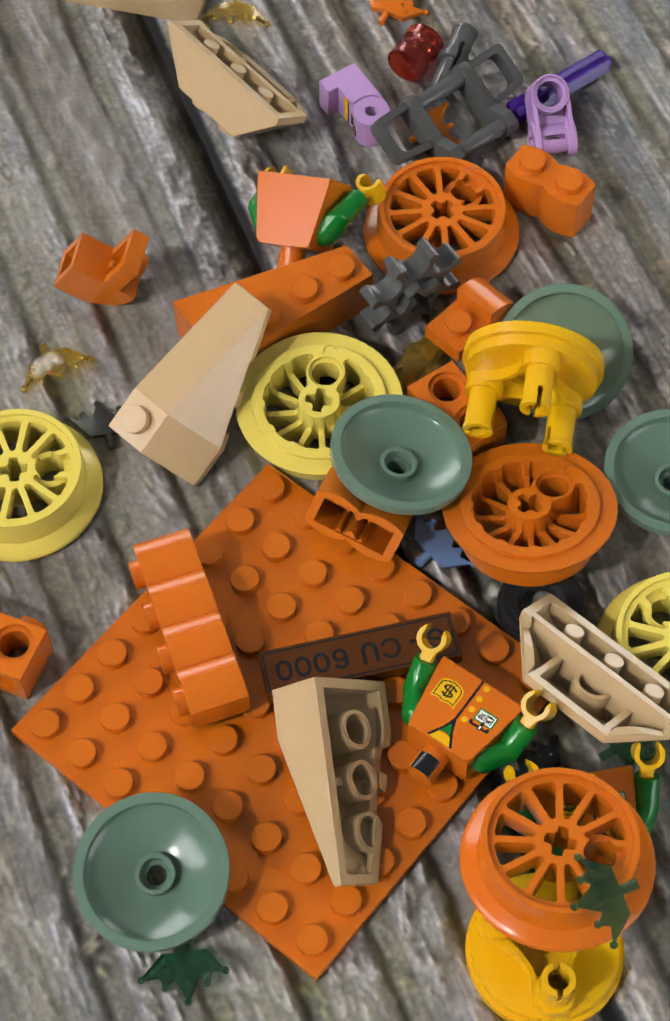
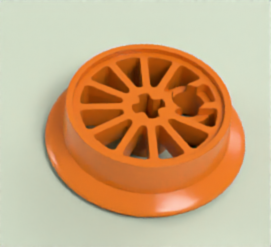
(444, 217)
(532, 532)
(516, 910)

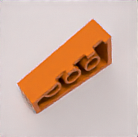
(303, 296)

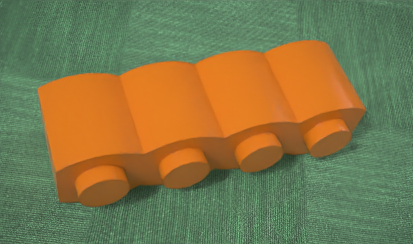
(191, 629)

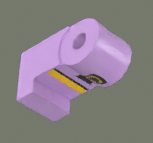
(355, 100)

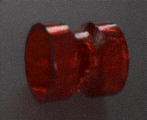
(419, 47)

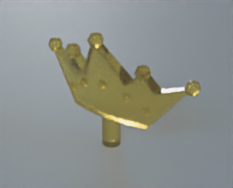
(235, 11)
(53, 364)

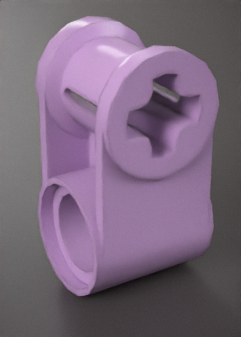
(552, 121)

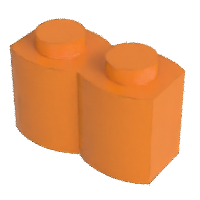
(549, 191)
(345, 517)

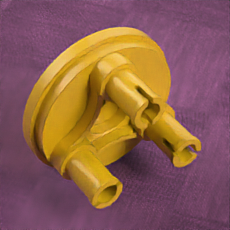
(531, 369)
(538, 983)

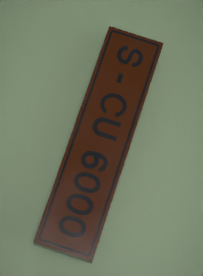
(358, 655)

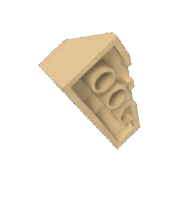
(189, 396)
(333, 749)

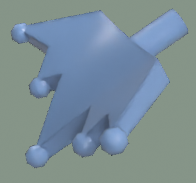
(437, 545)

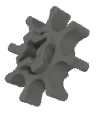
(410, 286)

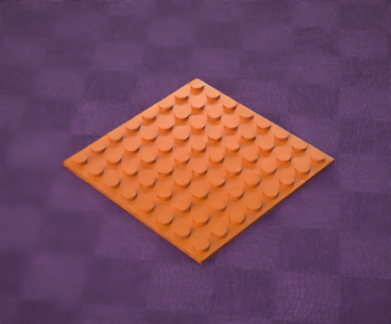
(275, 586)

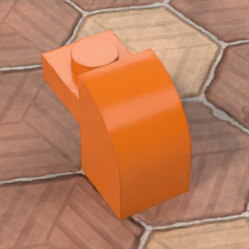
(103, 273)
(474, 308)

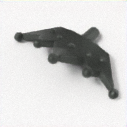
(97, 425)

